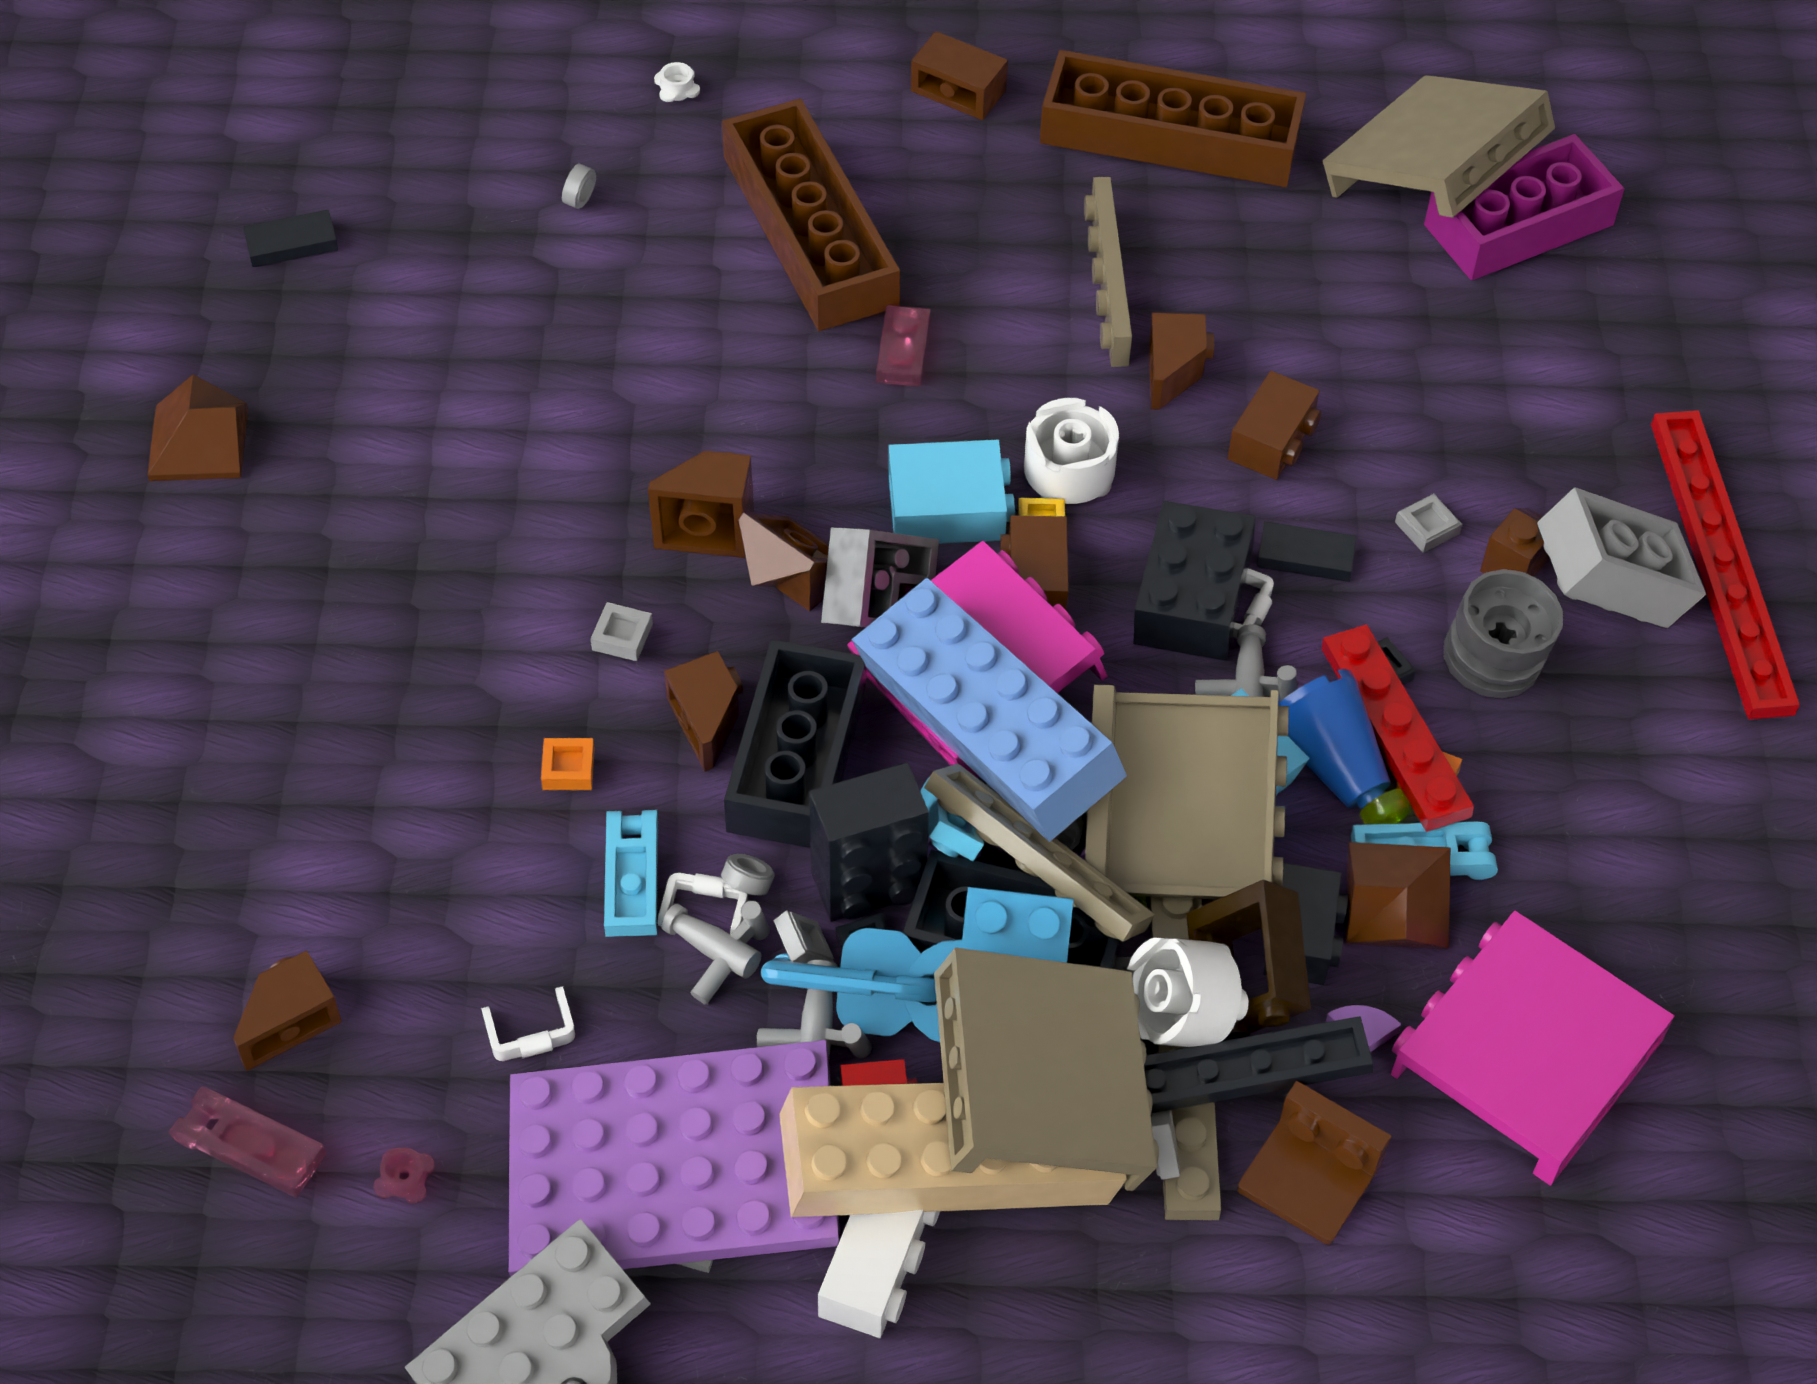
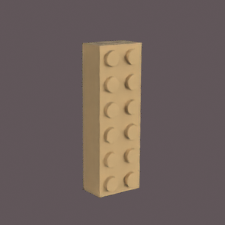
(891, 1154)

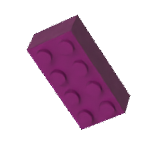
(1530, 209)

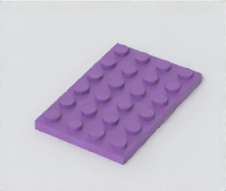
(662, 1156)

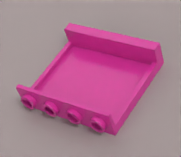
(1019, 618)
(1534, 1040)

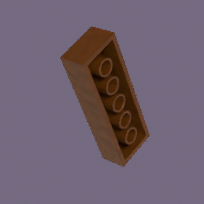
(1172, 118)
(811, 214)

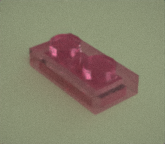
(903, 346)

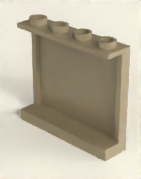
(1444, 140)
(1195, 796)
(1043, 1065)

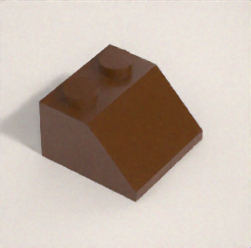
(701, 504)

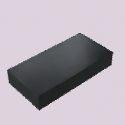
(290, 238)
(1306, 551)

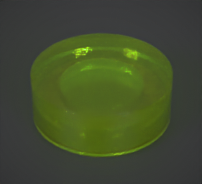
(1386, 808)

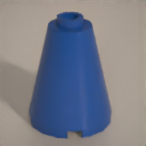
(1337, 736)

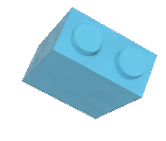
(950, 490)

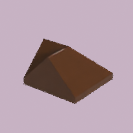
(198, 434)
(785, 557)
(1398, 895)

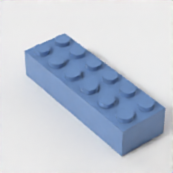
(990, 709)

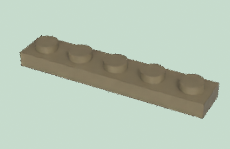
(1108, 272)
(1071, 877)

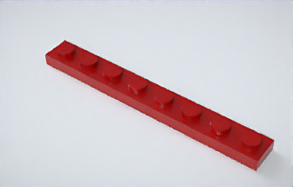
(1724, 566)

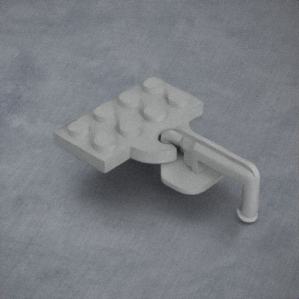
(542, 1322)

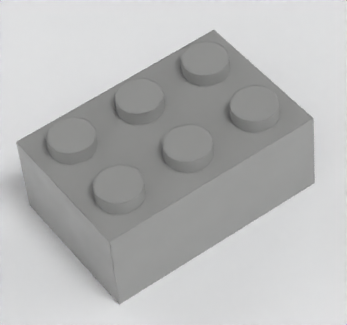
(1620, 558)

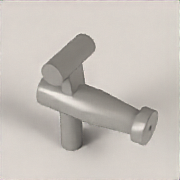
(1251, 671)
(725, 949)
(817, 1025)

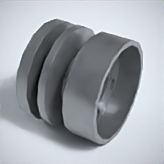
(1502, 633)

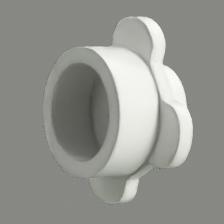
(676, 82)

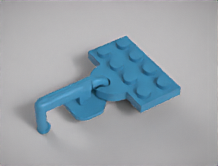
(891, 983)

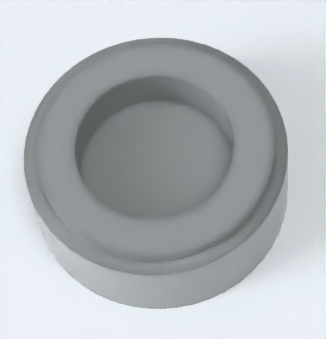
(579, 186)
(748, 874)

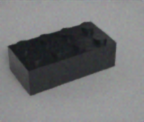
(794, 740)
(942, 898)

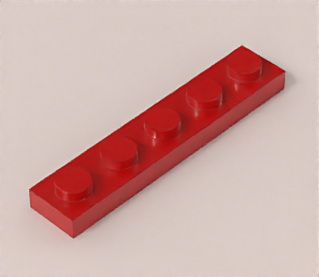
(1400, 730)

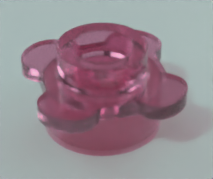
(404, 1160)

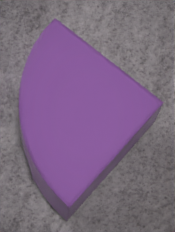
(1377, 1024)

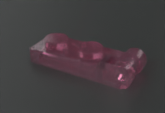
(249, 1141)

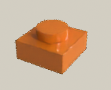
(567, 764)

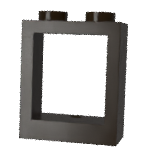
(1279, 916)

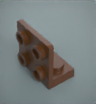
(1315, 1164)

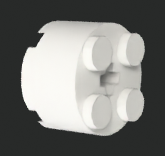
(1071, 451)
(1186, 991)

